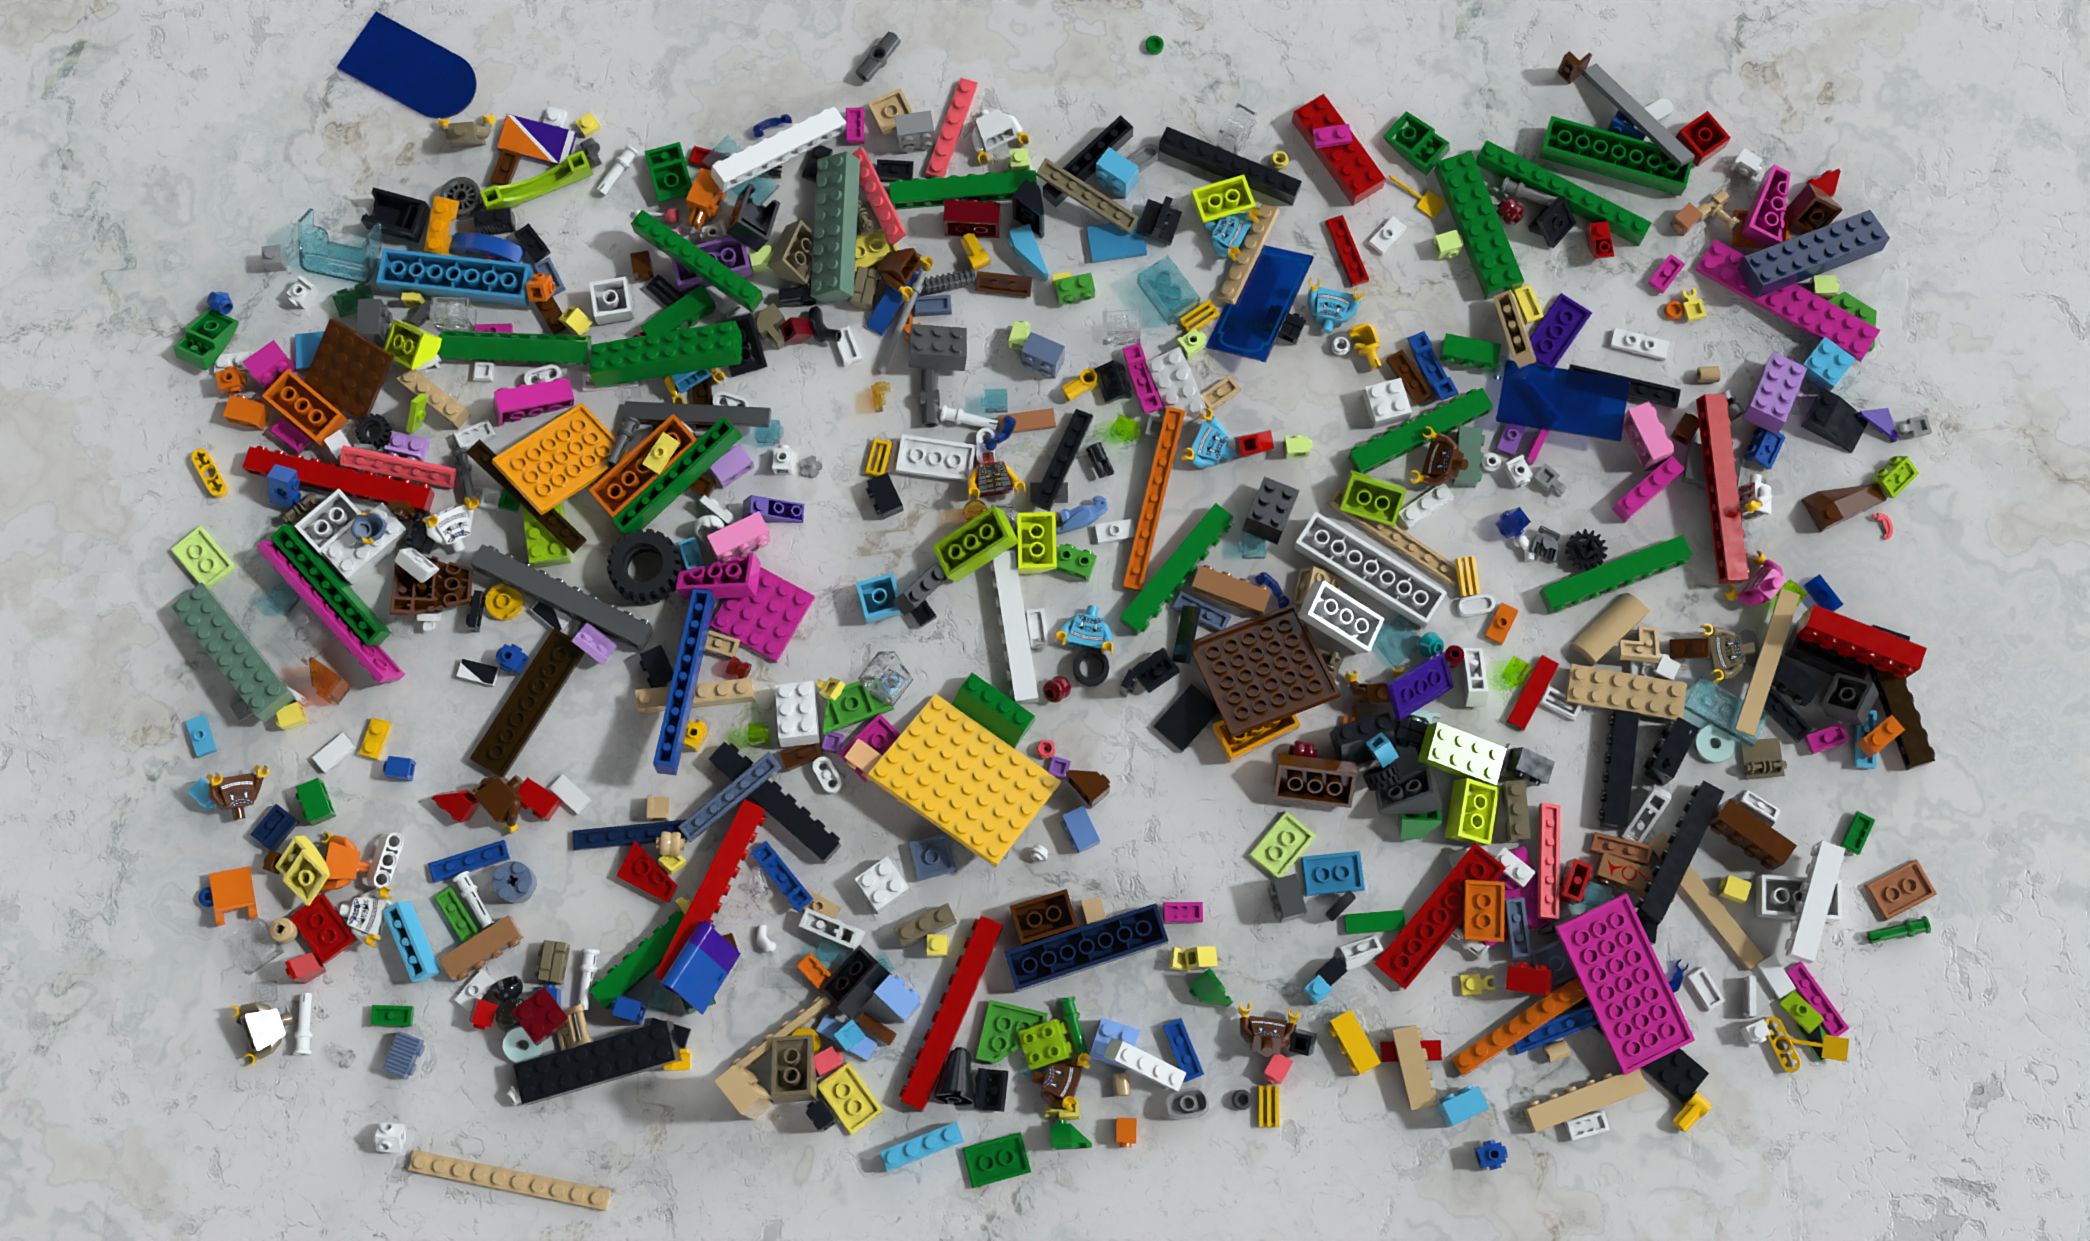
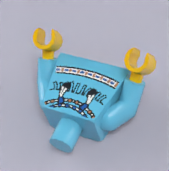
(1231, 232)
(1332, 306)
(1209, 444)
(1086, 632)

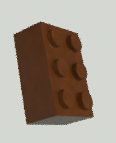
(1043, 917)

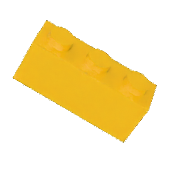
(1353, 1043)

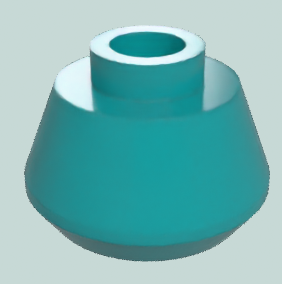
(1430, 644)

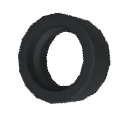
(1091, 652)

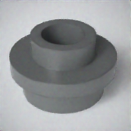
(1246, 1095)

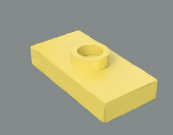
(661, 453)

